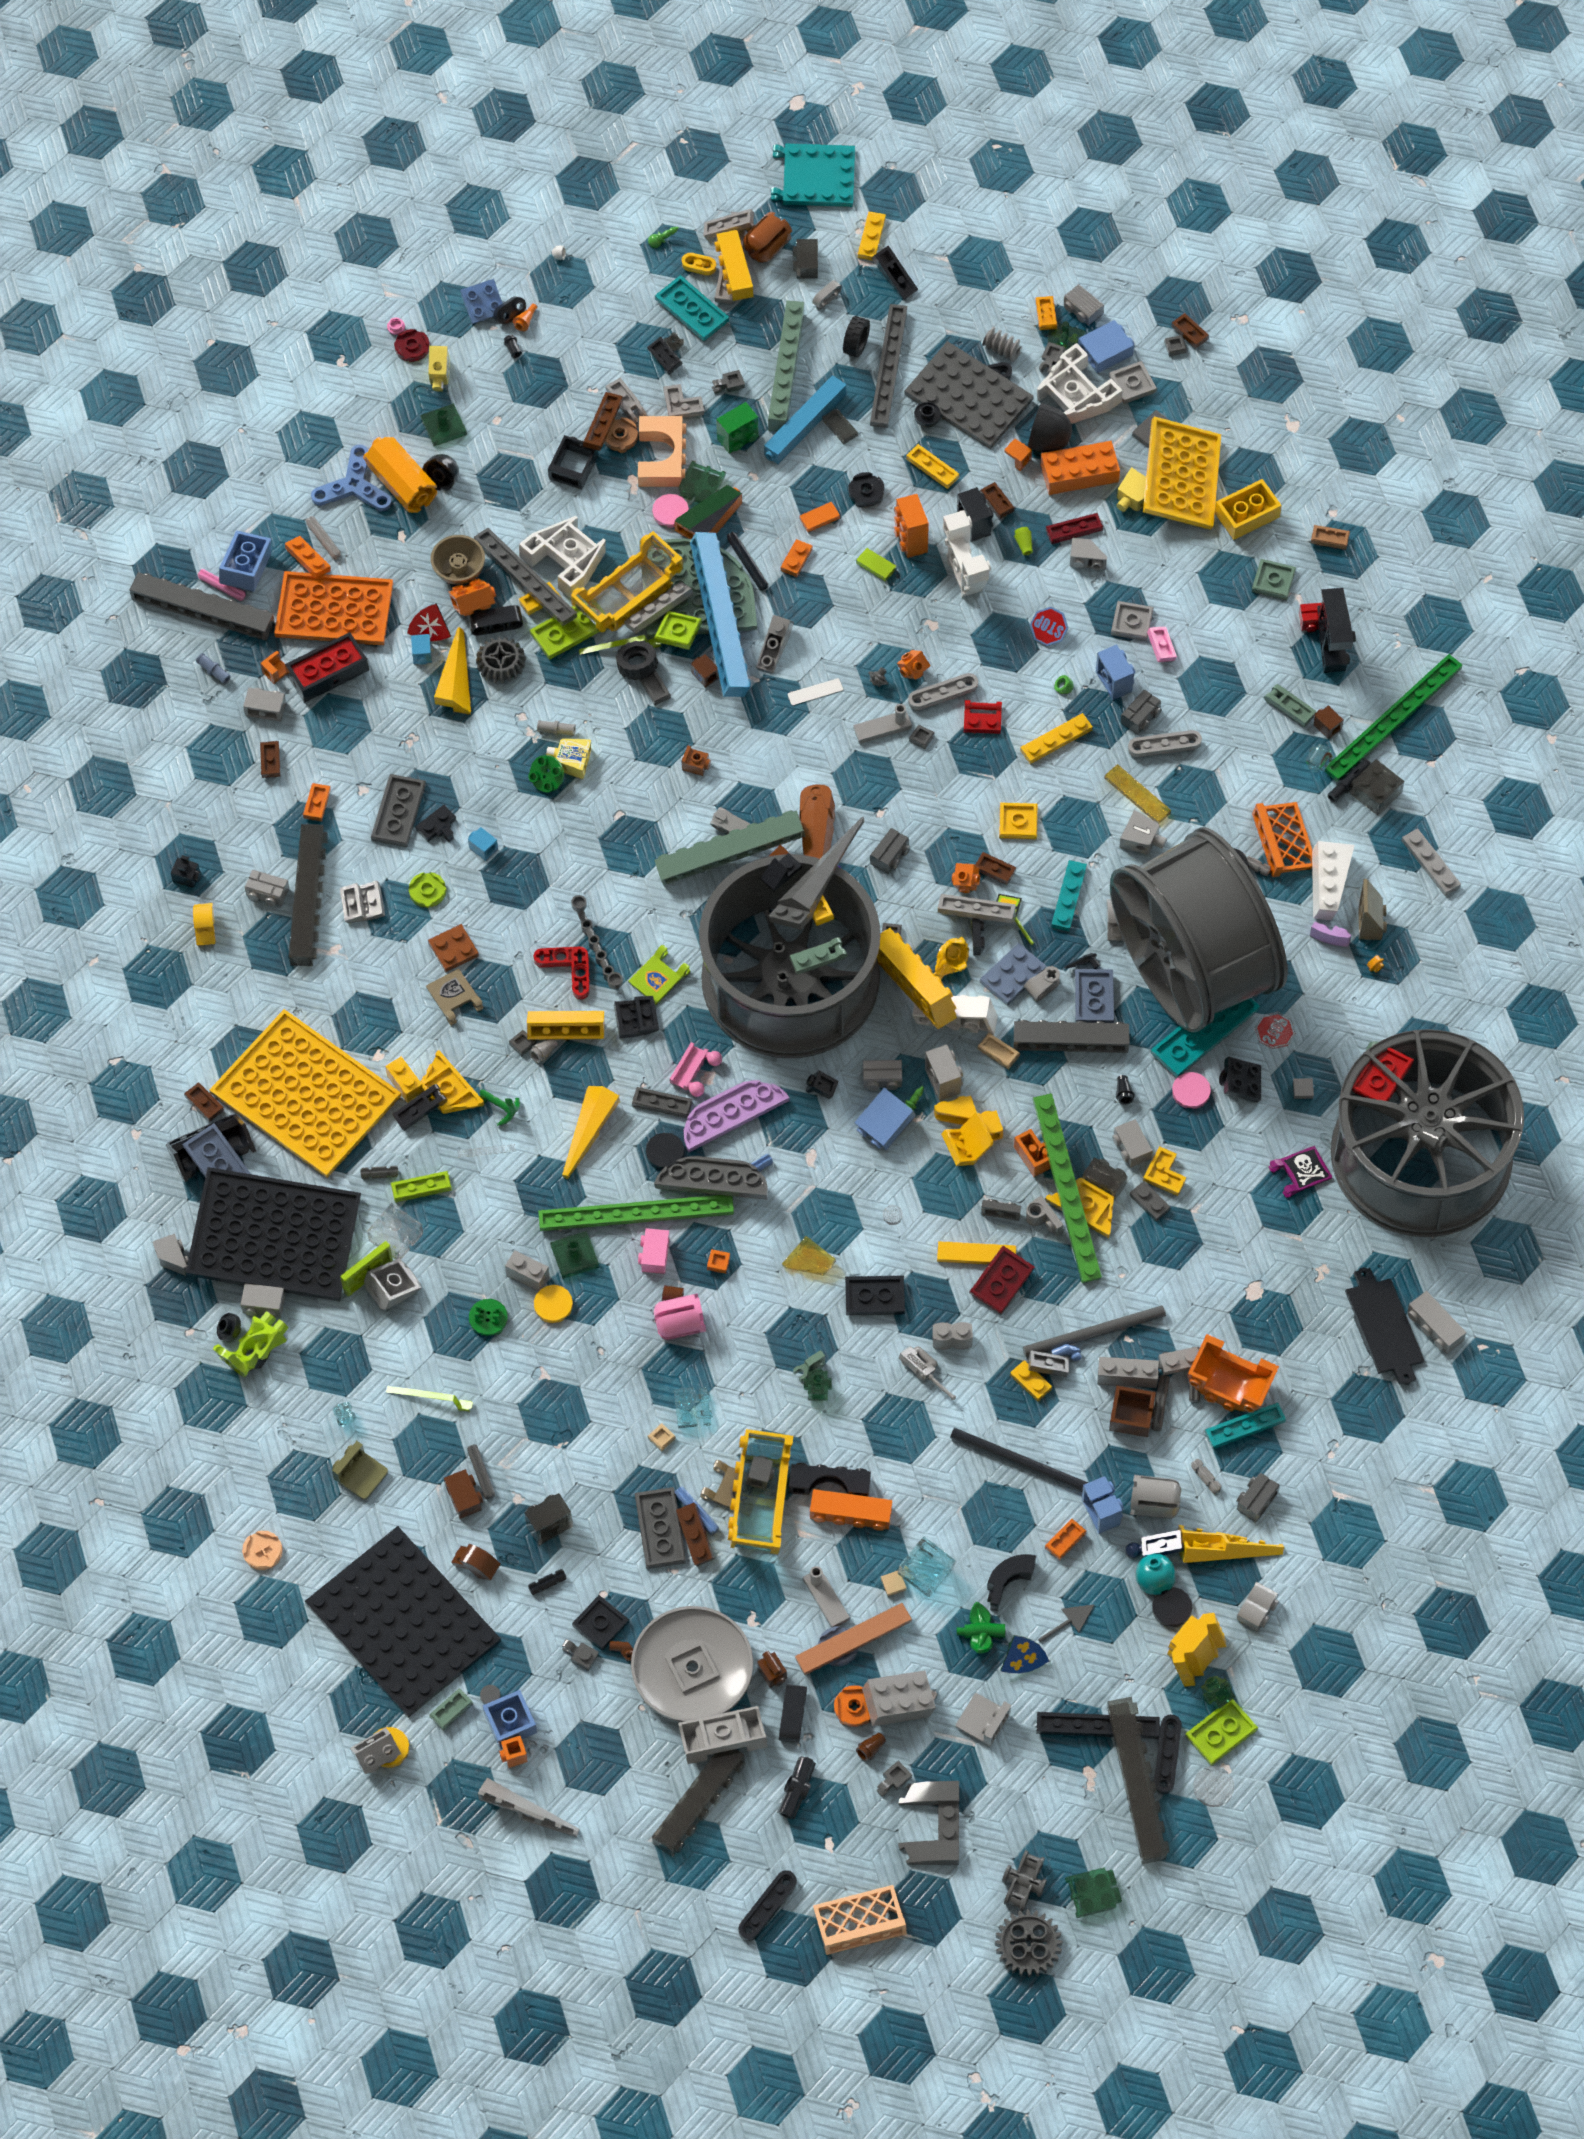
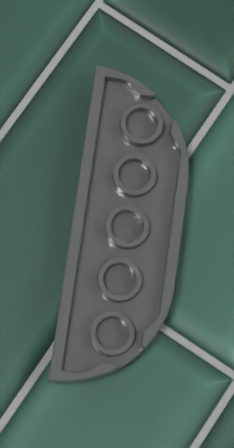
(714, 1177)

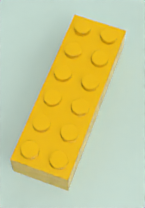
(916, 979)

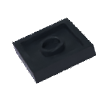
(600, 1622)

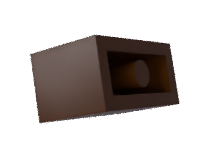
(462, 1493)

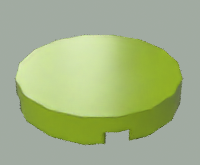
(427, 889)

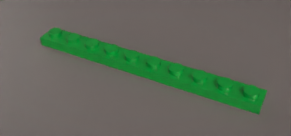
(1393, 717)

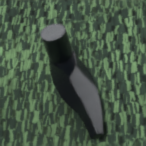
(1089, 958)

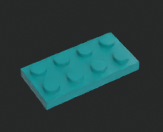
(692, 308)

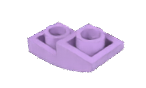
(1337, 936)

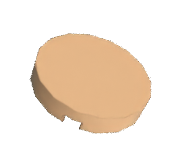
(262, 1550)

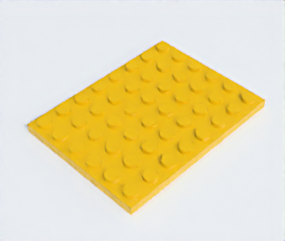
(305, 1093)

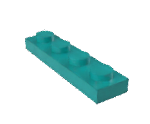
(1069, 895)
(1245, 1425)

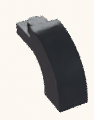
(1007, 1571)

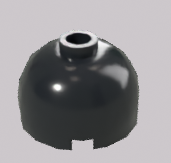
(442, 471)

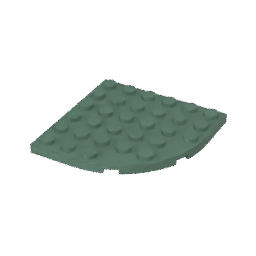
(740, 590)

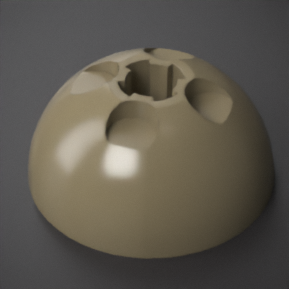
(457, 559)

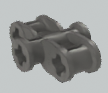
(1024, 1880)

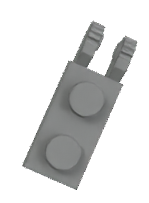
(629, 401)

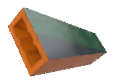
(710, 513)

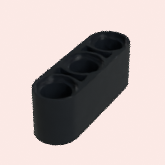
(495, 620)
(792, 1713)

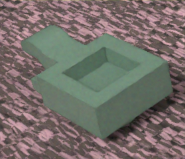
(814, 1362)

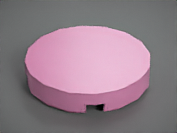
(668, 508)
(1191, 1090)

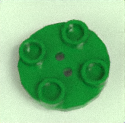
(539, 769)
(497, 1317)

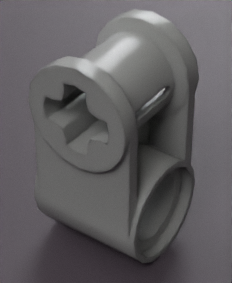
(1041, 985)

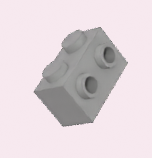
(375, 1751)

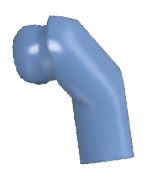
(1068, 1350)

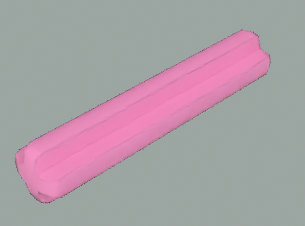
(213, 580)

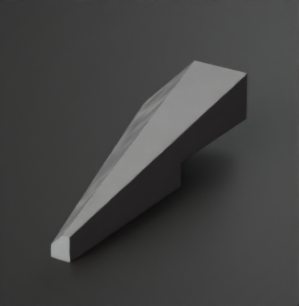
(500, 1796)

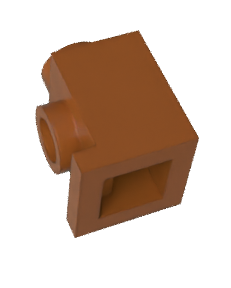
(695, 761)

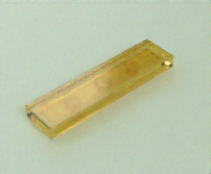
(1137, 794)

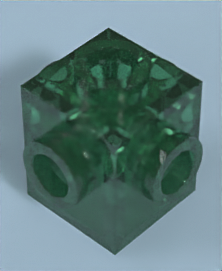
(817, 1385)
(1217, 1691)

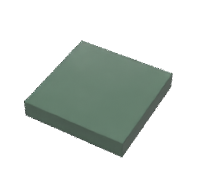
(1273, 579)

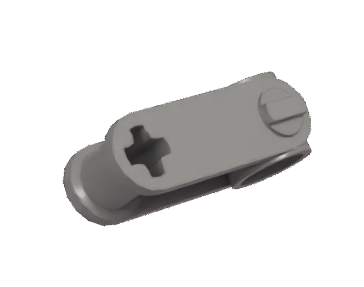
(726, 821)

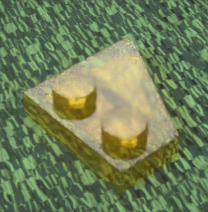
(809, 1258)

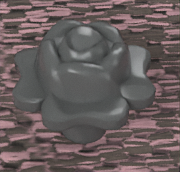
(878, 678)

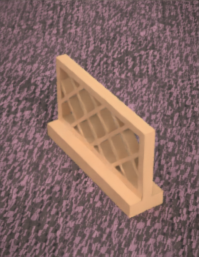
(865, 1935)

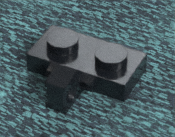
(437, 824)

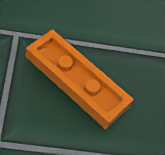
(307, 557)

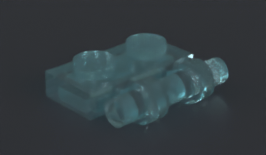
(686, 1409)

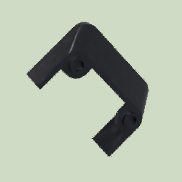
(232, 1129)

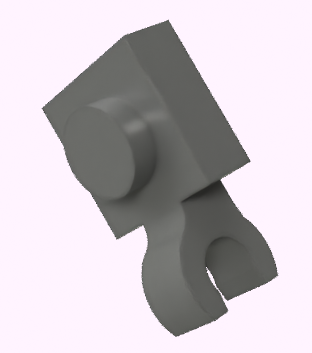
(731, 381)
(582, 1656)
(895, 1776)

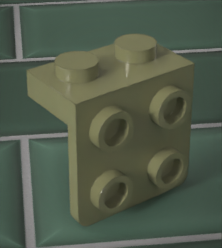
(358, 1471)

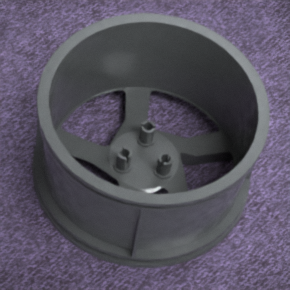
(1198, 929)

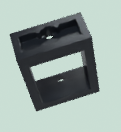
(569, 476)

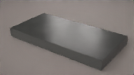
(398, 810)
(660, 1528)

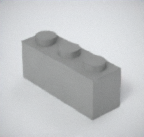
(1436, 1322)
(1127, 1372)

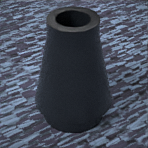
(1124, 1091)

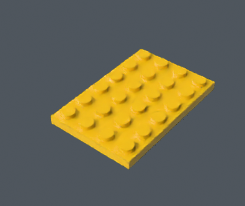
(1182, 473)

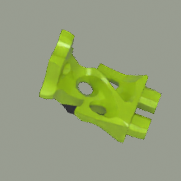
(260, 1338)

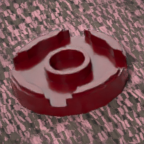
(412, 345)

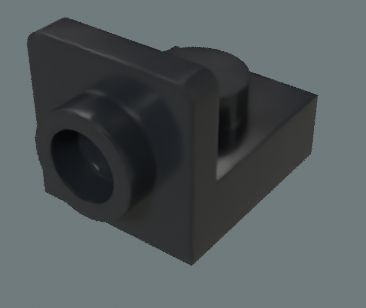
(822, 1084)

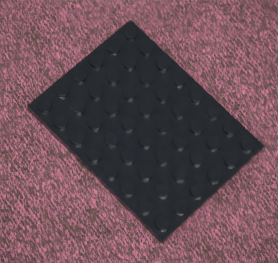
(273, 1233)
(403, 1621)

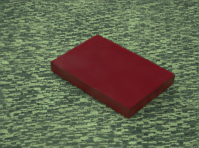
(1002, 1280)

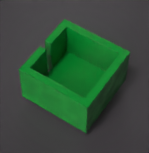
(737, 427)

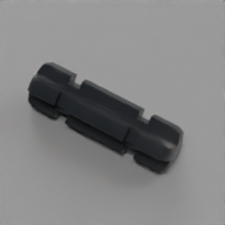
(547, 1581)

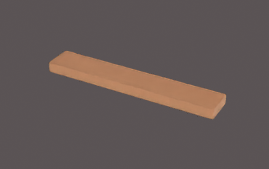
(853, 1638)

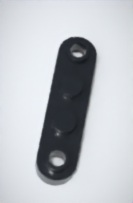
(1167, 1754)
(767, 1905)

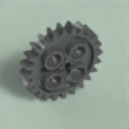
(1028, 1924)

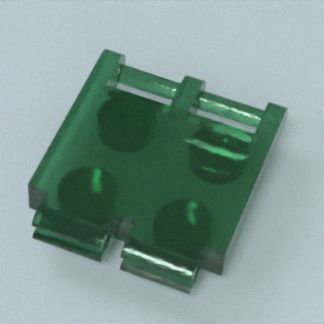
(700, 483)
(1094, 1891)

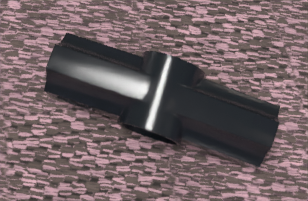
(796, 1787)

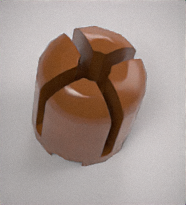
(767, 238)

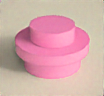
(395, 326)

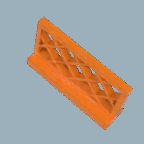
(1268, 837)

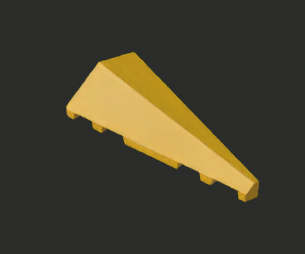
(454, 683)
(595, 1111)
(1219, 1546)

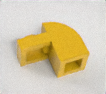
(204, 924)

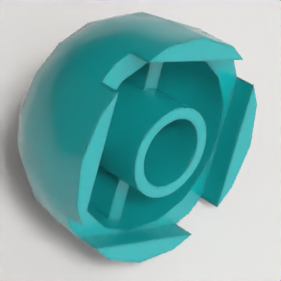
(1155, 1574)

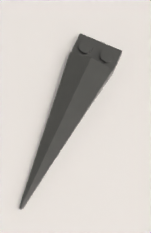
(801, 901)

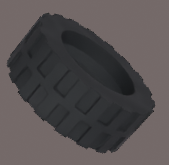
(856, 336)
(634, 649)

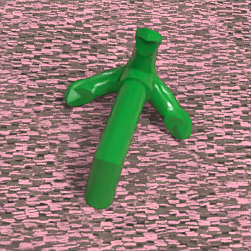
(508, 1106)

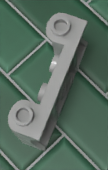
(722, 1733)

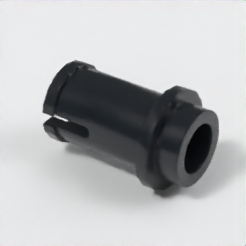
(511, 343)

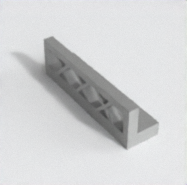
(977, 908)

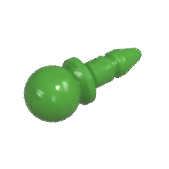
(656, 240)
(914, 1099)

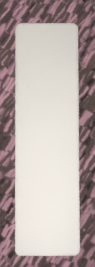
(815, 691)

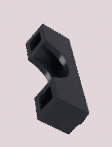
(806, 1478)

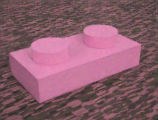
(1161, 644)

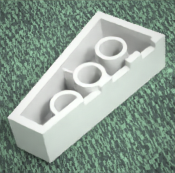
(971, 1013)

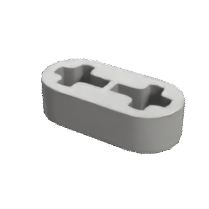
(827, 294)

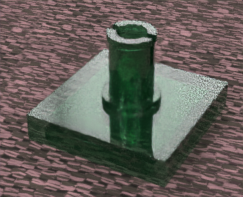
(443, 425)
(574, 1254)

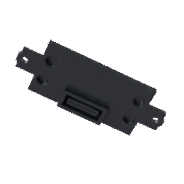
(1384, 1326)

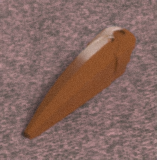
(817, 819)

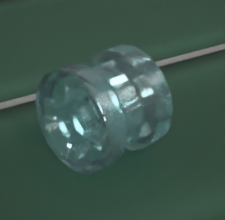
(344, 1414)

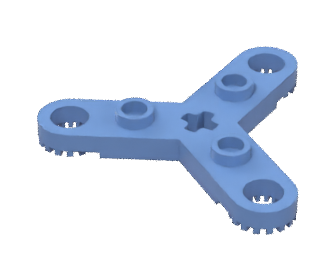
(342, 488)

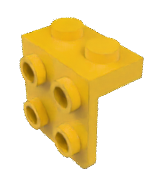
(969, 1141)

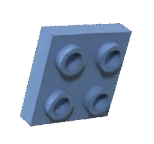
(481, 300)

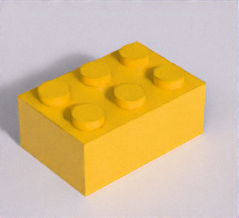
(1248, 509)

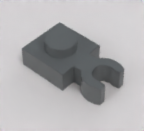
(1051, 356)

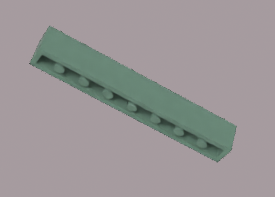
(786, 365)
(729, 847)

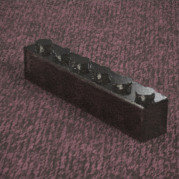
(697, 1800)

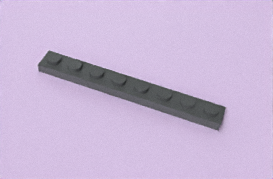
(888, 365)
(526, 577)

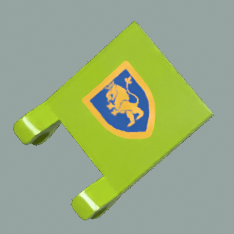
(656, 977)

